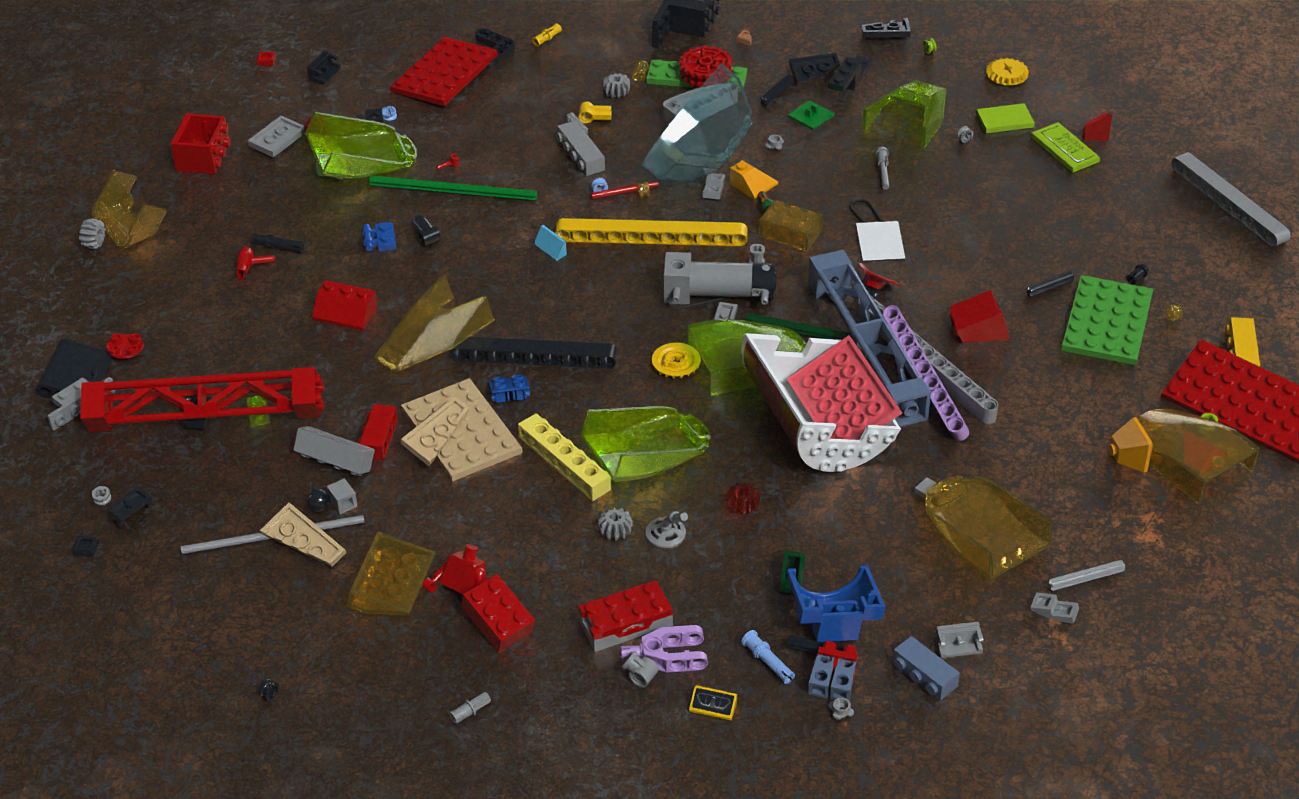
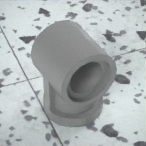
(641, 669)

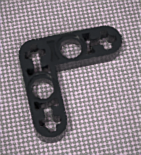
(503, 45)

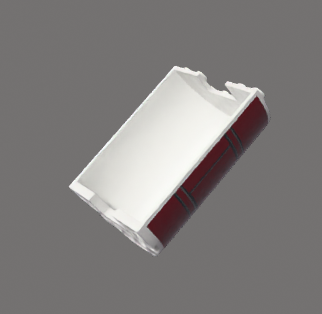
(811, 439)

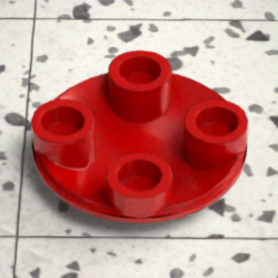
(124, 345)

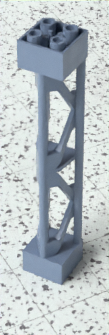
(831, 277)

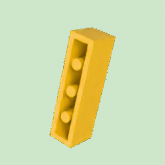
(1243, 339)

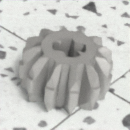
(616, 85)
(92, 233)
(615, 523)

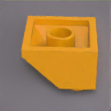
(750, 179)
(1131, 446)

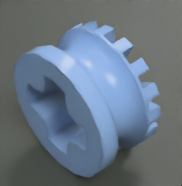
(391, 110)
(600, 181)

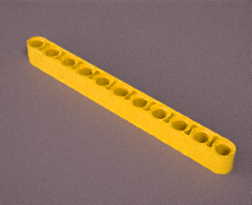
(652, 232)

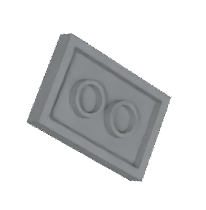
(276, 136)

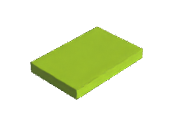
(1005, 118)

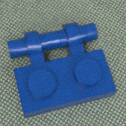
(385, 237)

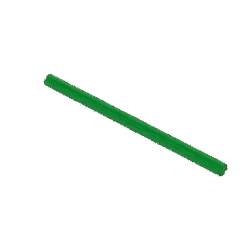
(453, 188)

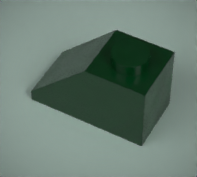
(793, 560)

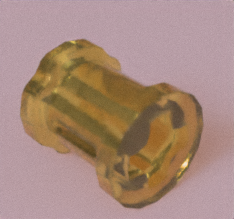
(642, 75)

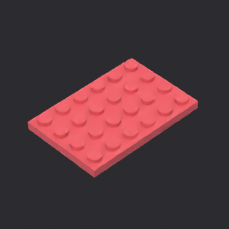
(844, 391)

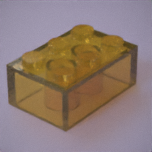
(790, 225)

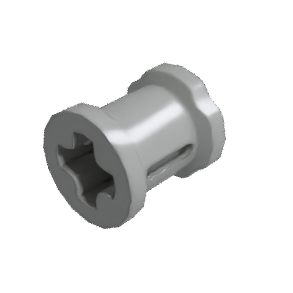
(757, 252)

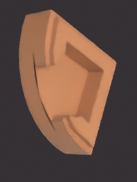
(744, 38)

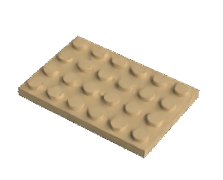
(479, 438)

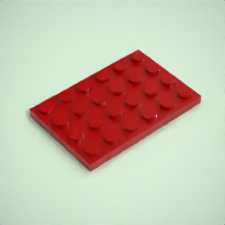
(444, 71)

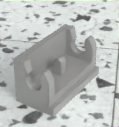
(959, 639)

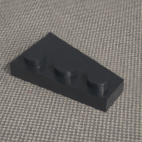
(892, 29)
(812, 67)

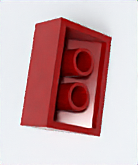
(344, 305)

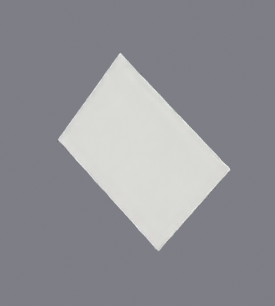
(880, 240)

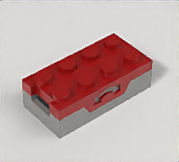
(625, 615)

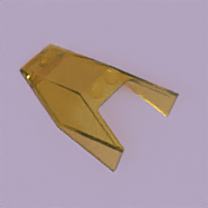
(433, 329)

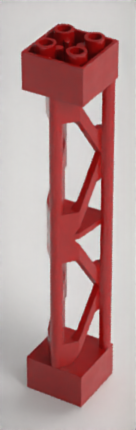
(100, 415)

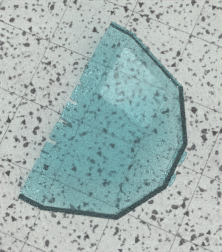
(703, 131)

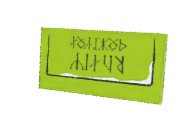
(1065, 147)

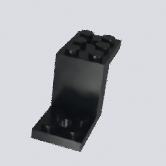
(684, 17)

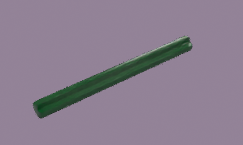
(800, 328)

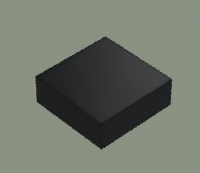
(85, 546)

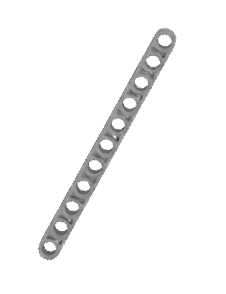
(954, 380)

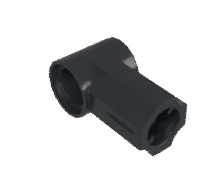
(426, 233)

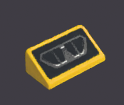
(713, 702)

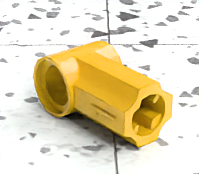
(590, 112)

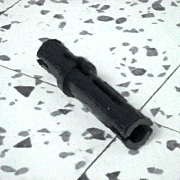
(270, 241)

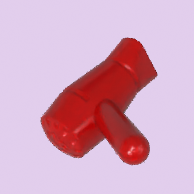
(246, 259)

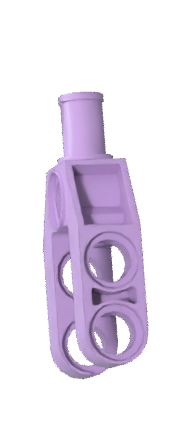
(654, 642)

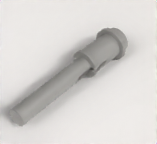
(882, 156)

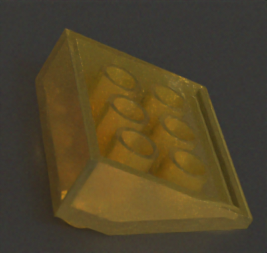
(390, 577)

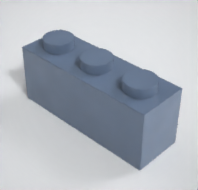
(925, 668)

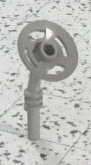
(666, 530)

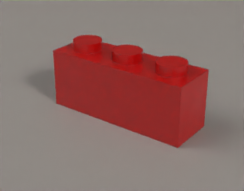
(379, 429)

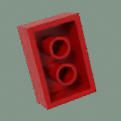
(497, 613)

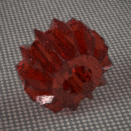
(743, 498)

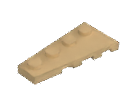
(434, 432)
(300, 533)

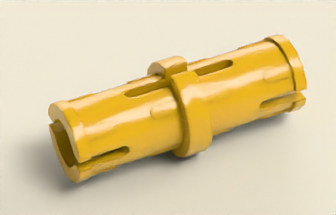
(547, 35)

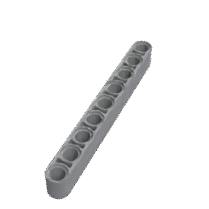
(1231, 199)

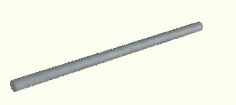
(259, 537)

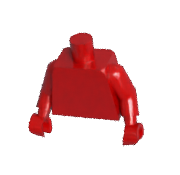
(459, 571)

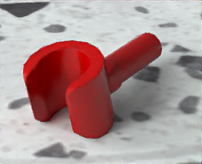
(454, 161)

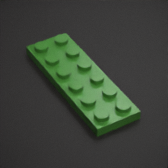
(669, 74)

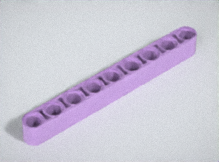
(930, 377)

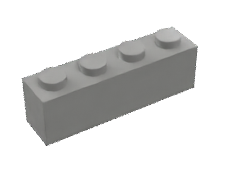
(580, 148)
(333, 450)

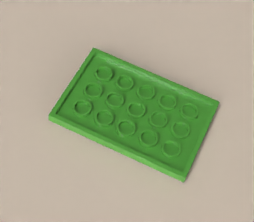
(1107, 320)

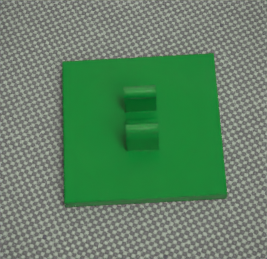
(811, 115)

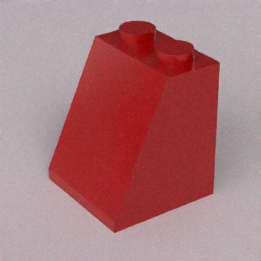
(979, 319)

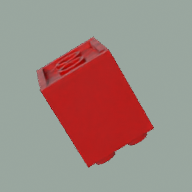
(200, 143)

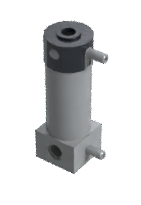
(716, 279)

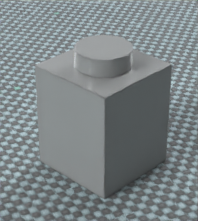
(342, 496)

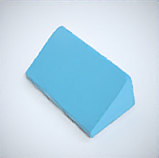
(550, 243)

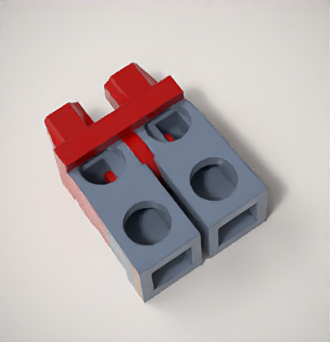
(833, 663)

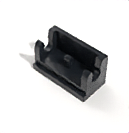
(323, 68)
(128, 505)

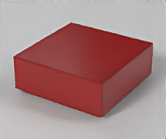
(266, 59)

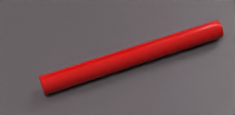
(621, 190)

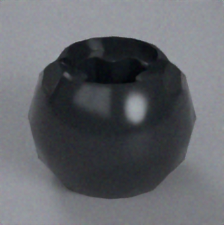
(318, 500)

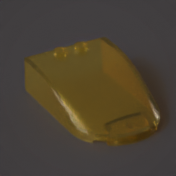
(1194, 449)
(987, 523)

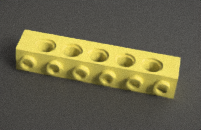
(564, 457)

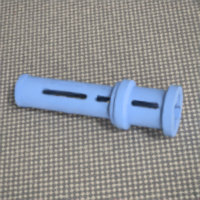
(762, 651)

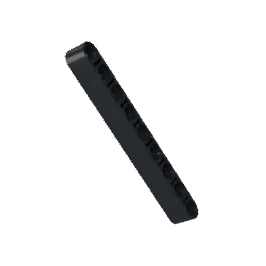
(535, 352)

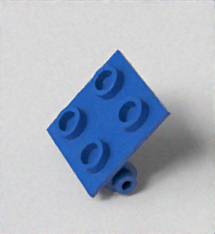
(500, 386)

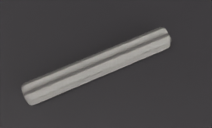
(1086, 575)

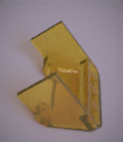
(114, 211)

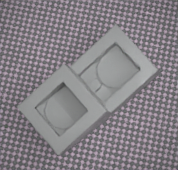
(714, 186)
(1050, 607)

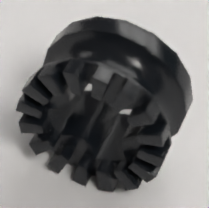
(269, 689)

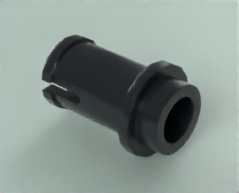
(1140, 271)

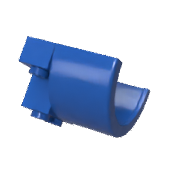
(840, 612)

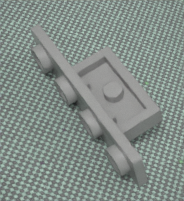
(69, 402)

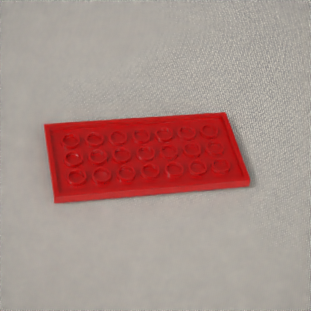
(1241, 397)

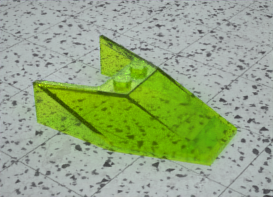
(919, 94)

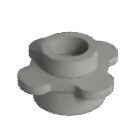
(774, 142)
(838, 705)

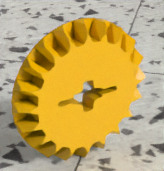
(999, 71)
(688, 359)

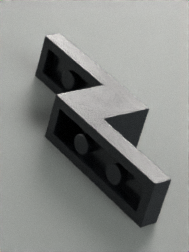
(850, 73)

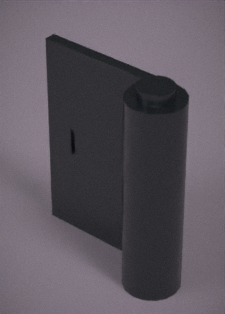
(69, 364)

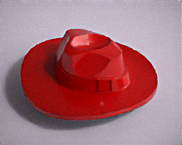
(874, 281)

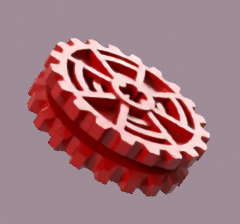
(701, 62)

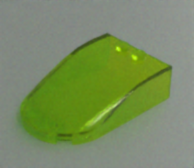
(357, 146)
(720, 348)
(643, 440)

